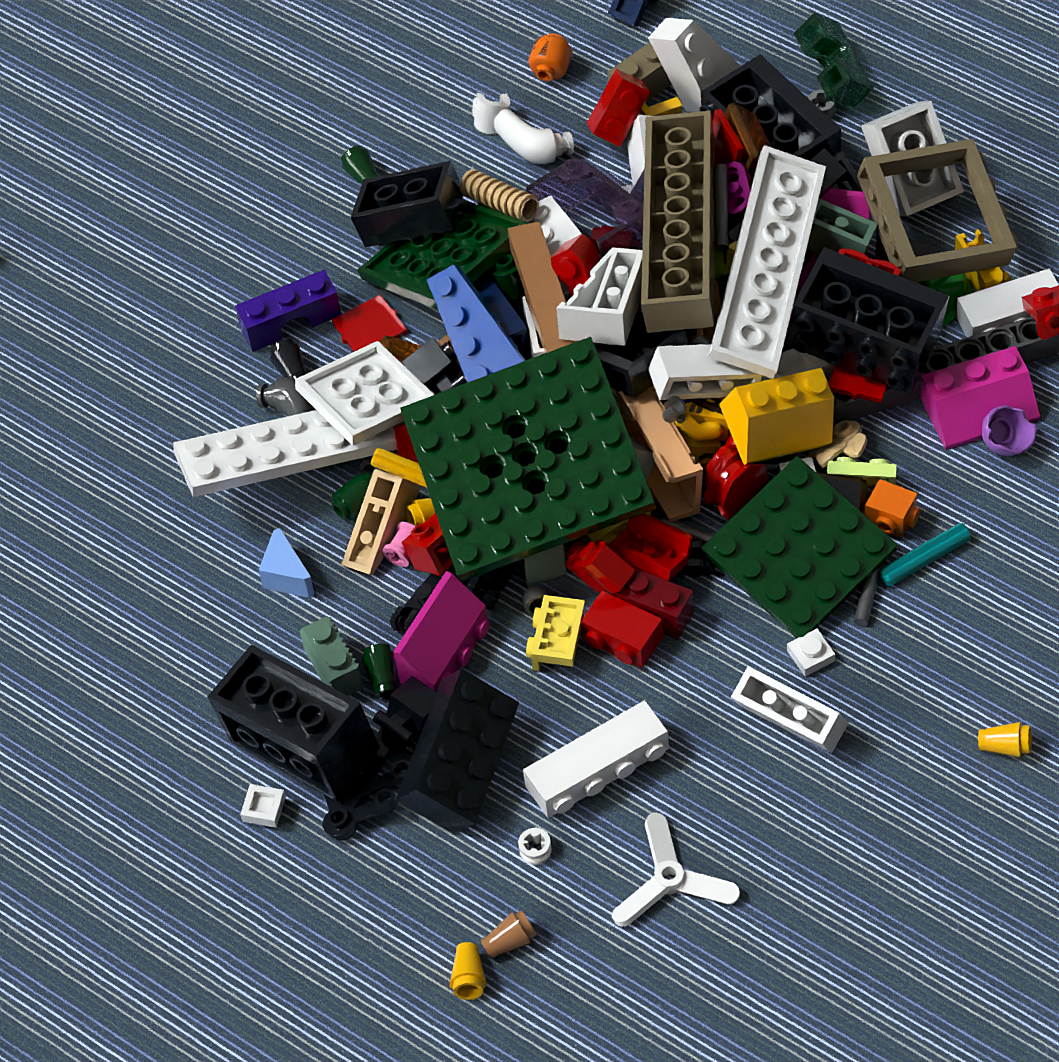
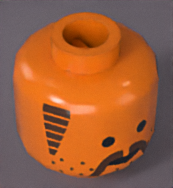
(550, 57)

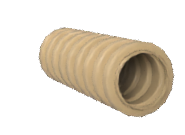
(499, 195)

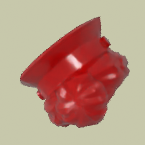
(732, 482)

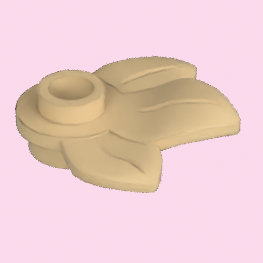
(846, 439)

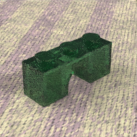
(843, 74)

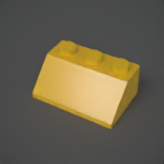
(780, 415)

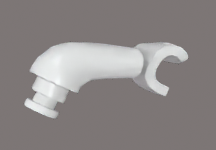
(531, 143)

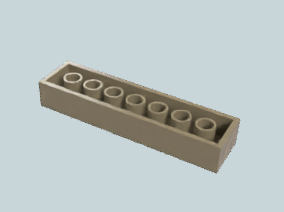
(679, 222)

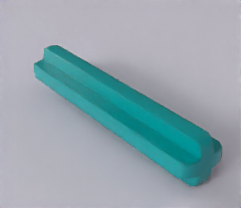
(925, 554)

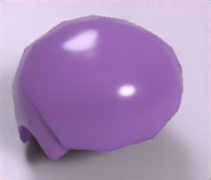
(1008, 431)

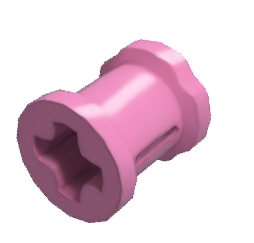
(395, 551)

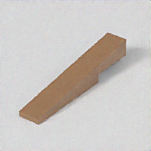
(539, 282)

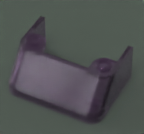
(580, 180)

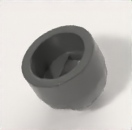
(535, 595)

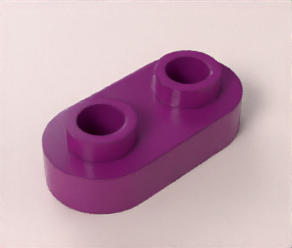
(738, 189)

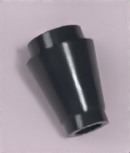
(288, 359)

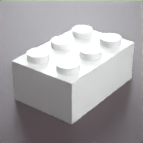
(911, 129)

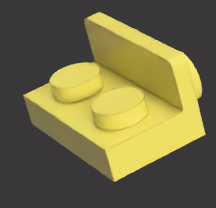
(556, 631)

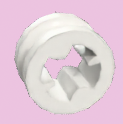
(536, 836)

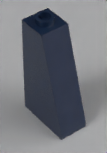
(508, 318)

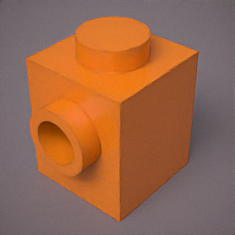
(892, 508)

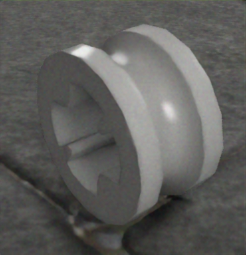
(819, 97)

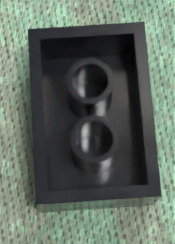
(407, 204)

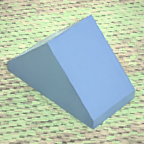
(282, 568)

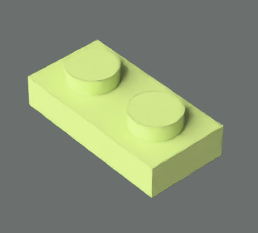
(870, 472)

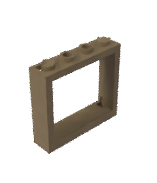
(890, 227)

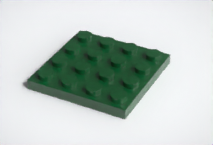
(473, 244)
(799, 548)

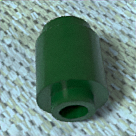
(508, 279)
(349, 498)

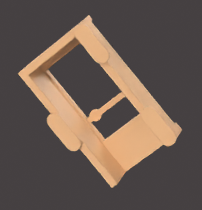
(675, 476)

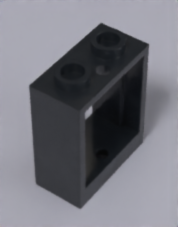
(630, 376)

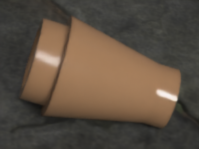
(509, 935)

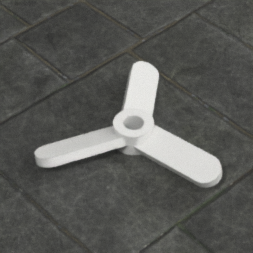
(667, 864)

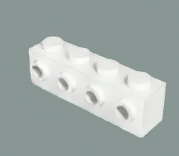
(596, 759)

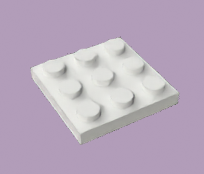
(362, 392)

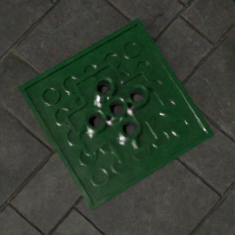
(472, 437)

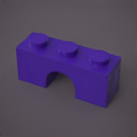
(267, 314)

